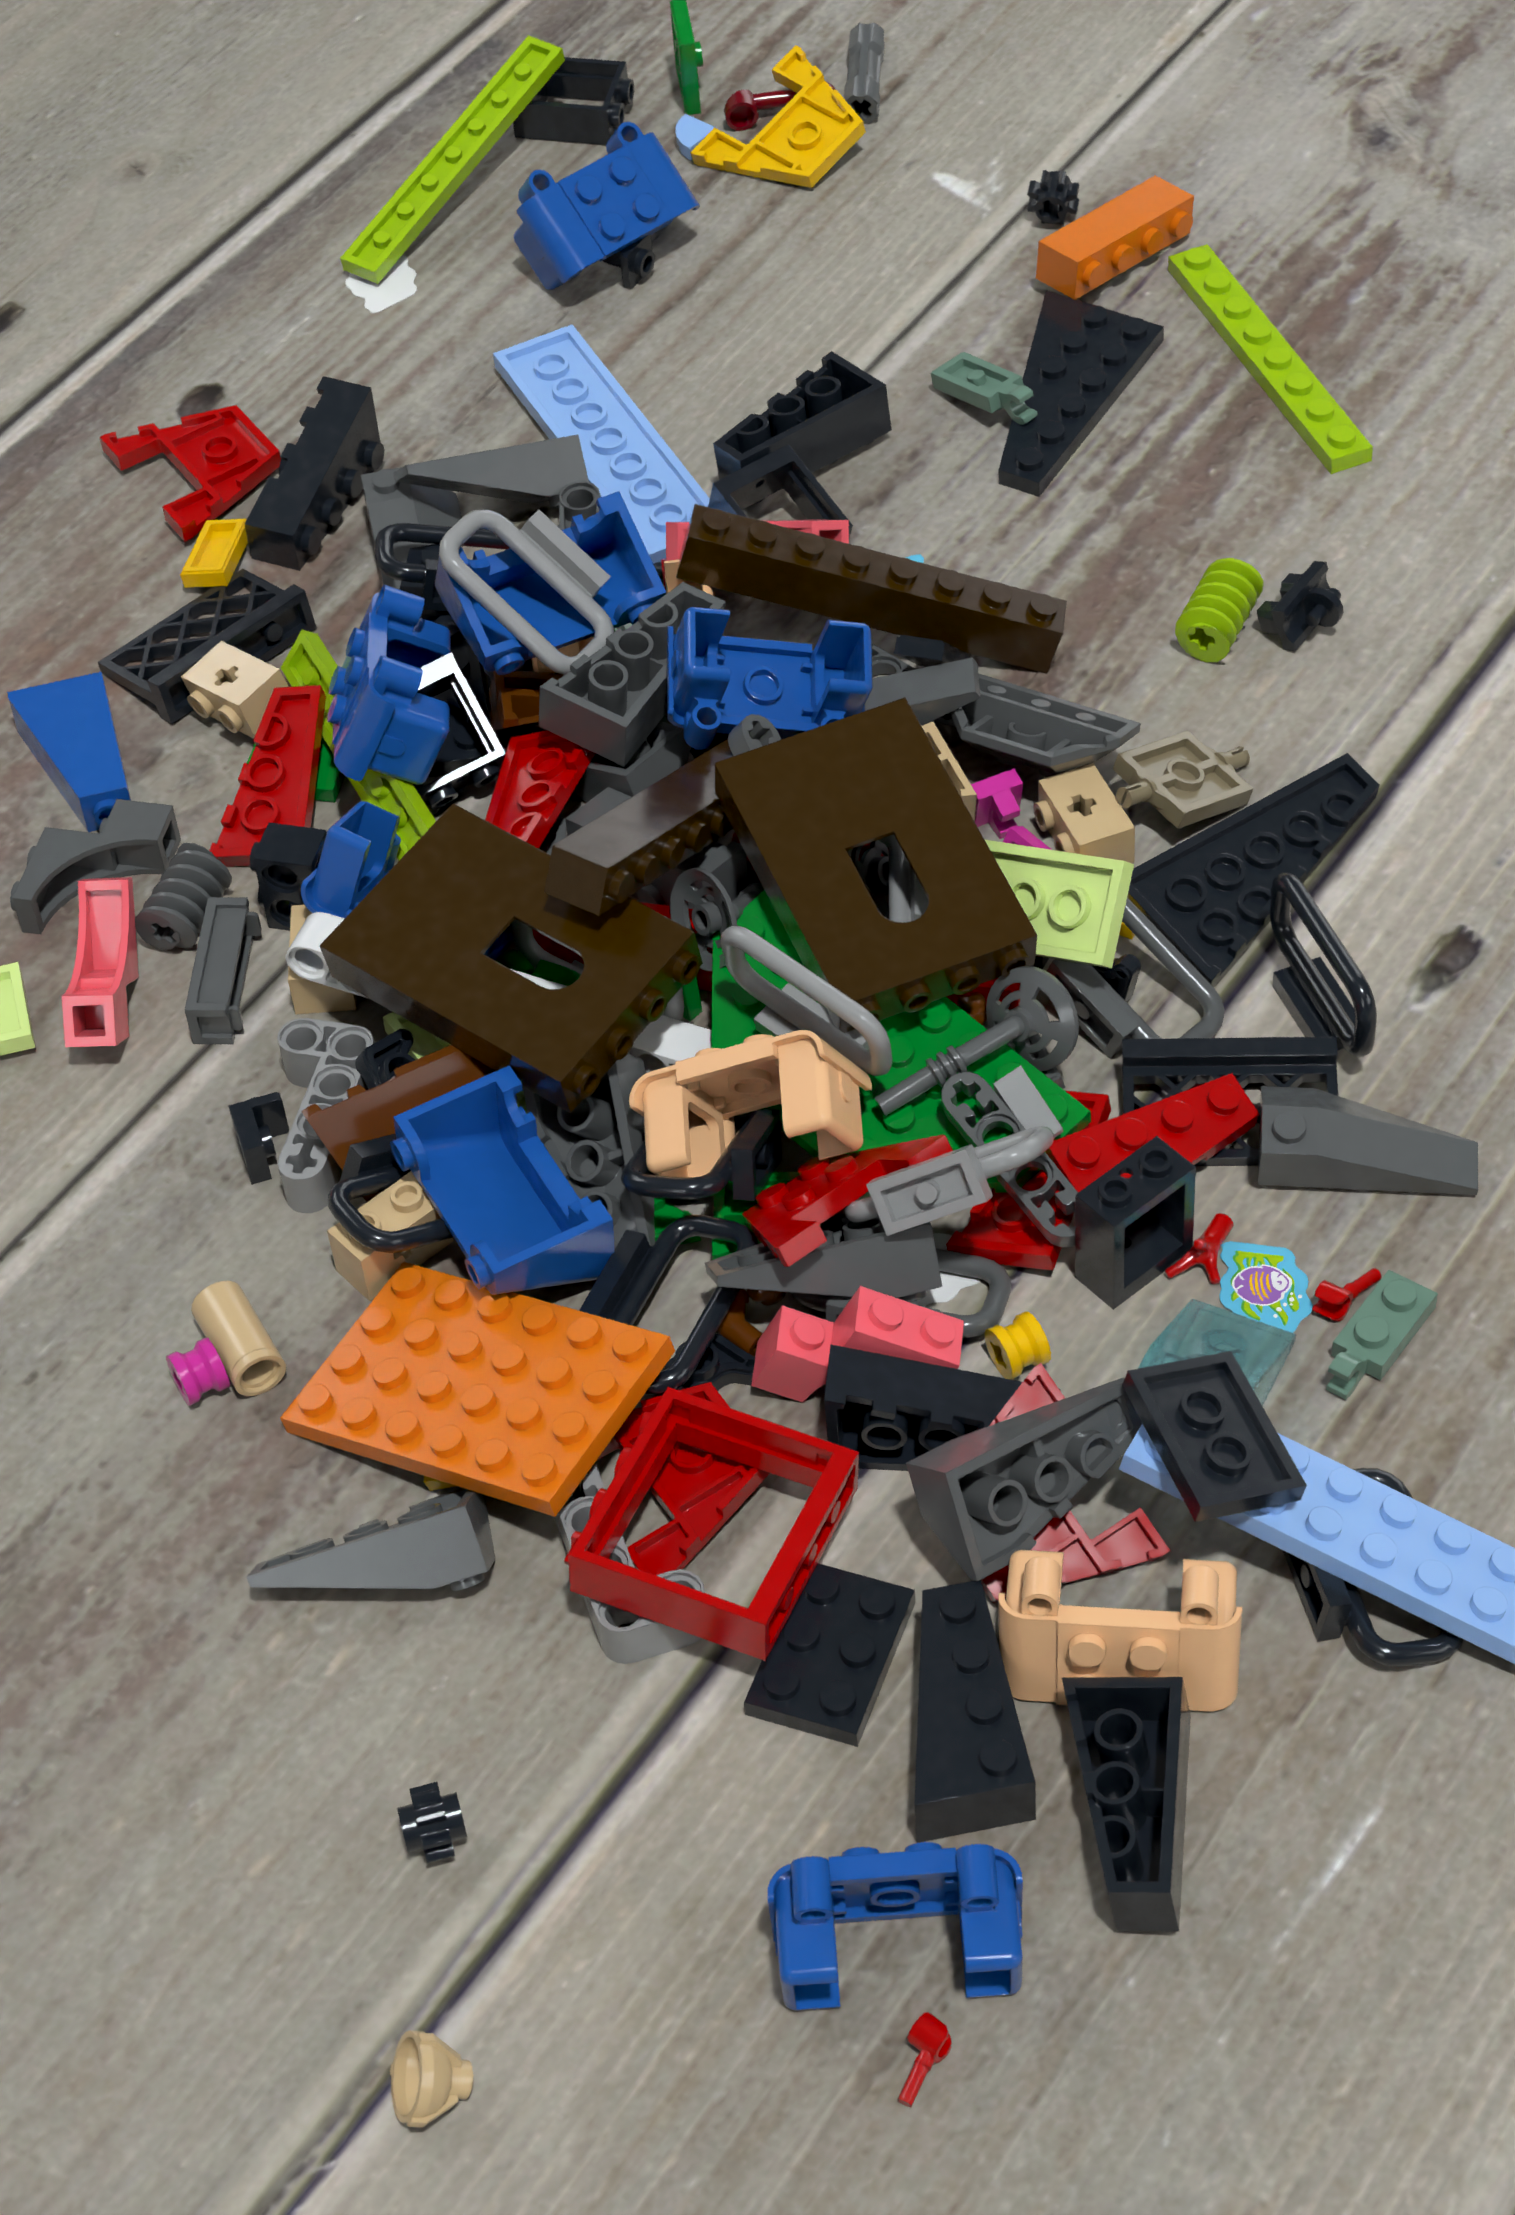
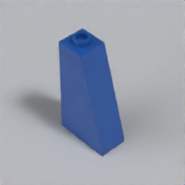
(75, 742)

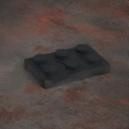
(1213, 1436)
(832, 1655)

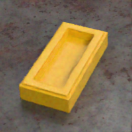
(215, 553)

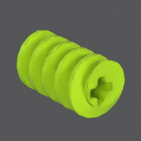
(1218, 609)

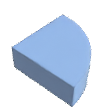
(690, 133)

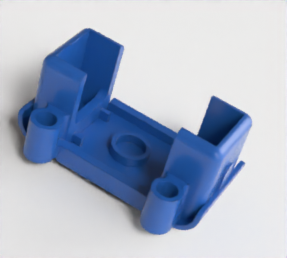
(599, 206)
(725, 678)
(376, 704)
(355, 859)
(868, 1885)

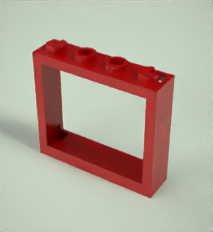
(742, 1438)

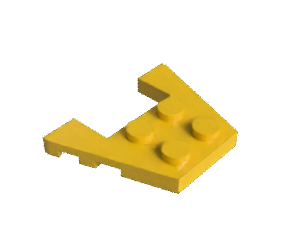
(799, 140)

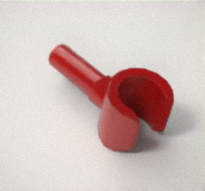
(1336, 1301)
(935, 2043)

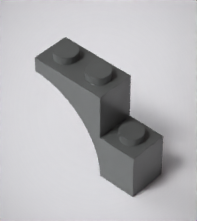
(129, 842)

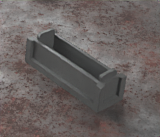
(220, 970)

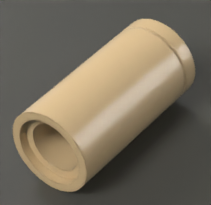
(238, 1338)

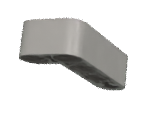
(322, 1060)
(644, 1636)

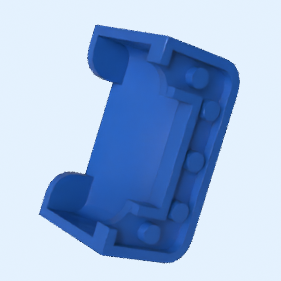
(606, 538)
(502, 1189)

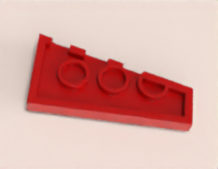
(280, 776)
(536, 784)
(1190, 1122)
(1002, 1229)

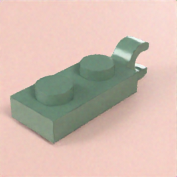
(984, 386)
(1379, 1331)

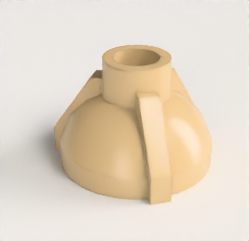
(427, 2078)

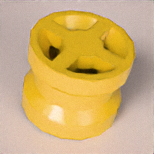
(1017, 1345)

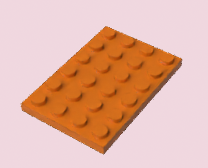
(479, 1387)

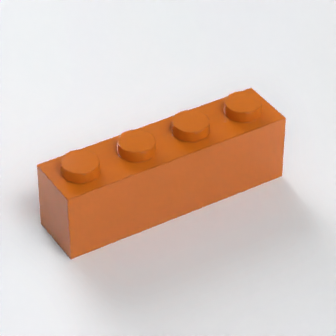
(1114, 237)

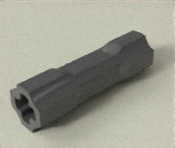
(864, 70)

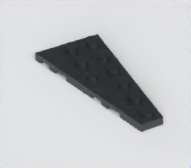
(1076, 373)

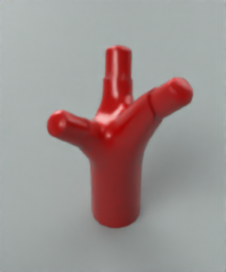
(1205, 1249)

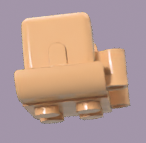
(695, 1101)
(1055, 1641)

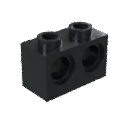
(281, 864)

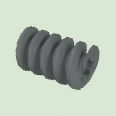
(179, 900)

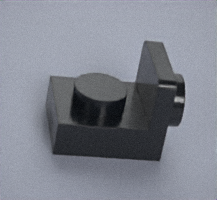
(635, 261)
(254, 1126)

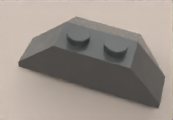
(1038, 728)

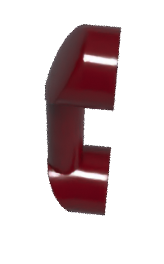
(743, 106)

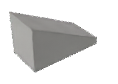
(1025, 1101)

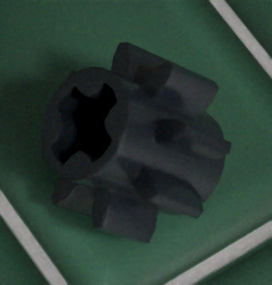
(1053, 197)
(432, 1822)

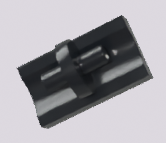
(1303, 606)

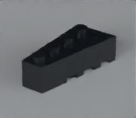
(819, 419)
(969, 1736)
(1135, 1775)

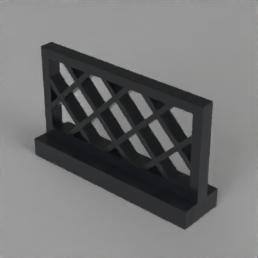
(266, 629)
(1206, 1059)

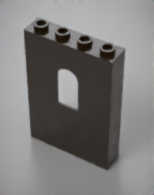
(849, 785)
(446, 901)

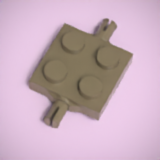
(1183, 778)

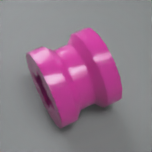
(197, 1371)

